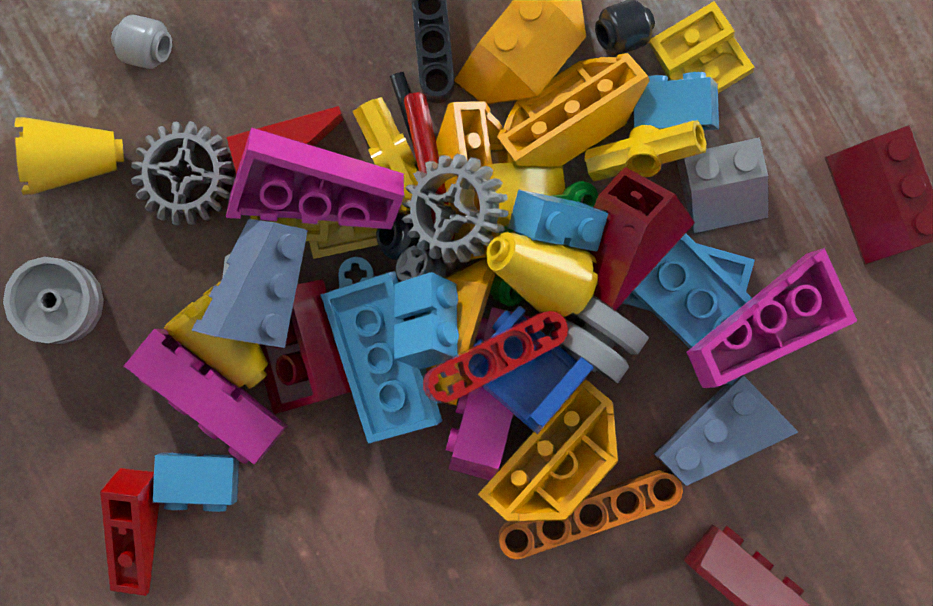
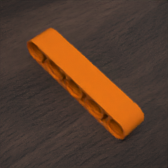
(609, 515)

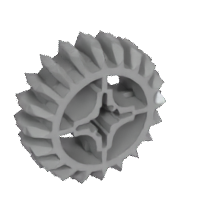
(183, 190)
(439, 235)

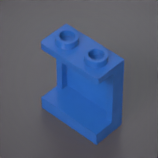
(536, 387)

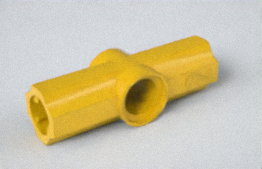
(386, 144)
(646, 150)

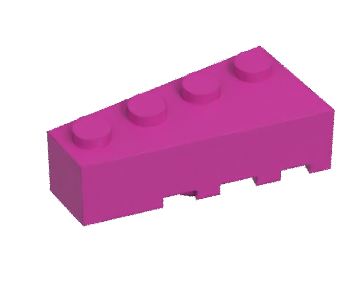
(312, 185)
(781, 318)
(206, 397)
(484, 424)

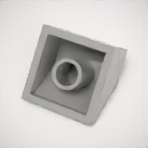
(725, 185)

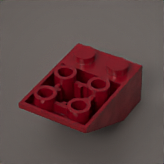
(638, 233)

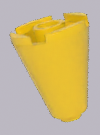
(62, 154)
(544, 272)
(234, 359)

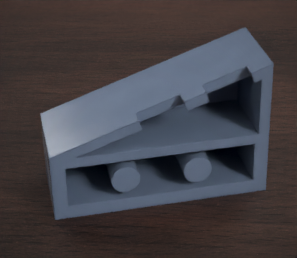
(258, 286)
(723, 432)

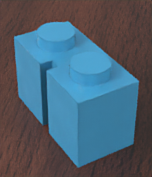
(678, 102)
(557, 220)
(434, 331)
(195, 480)

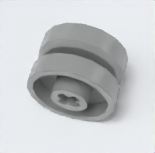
(31, 294)
(598, 336)

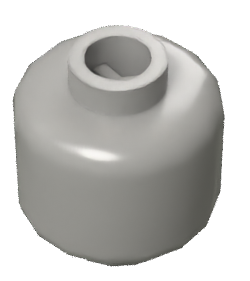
(141, 41)

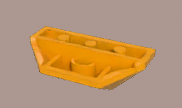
(523, 50)
(573, 111)
(472, 132)
(473, 291)
(558, 464)

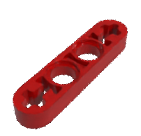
(497, 360)

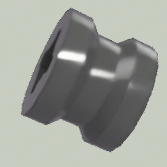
(417, 262)

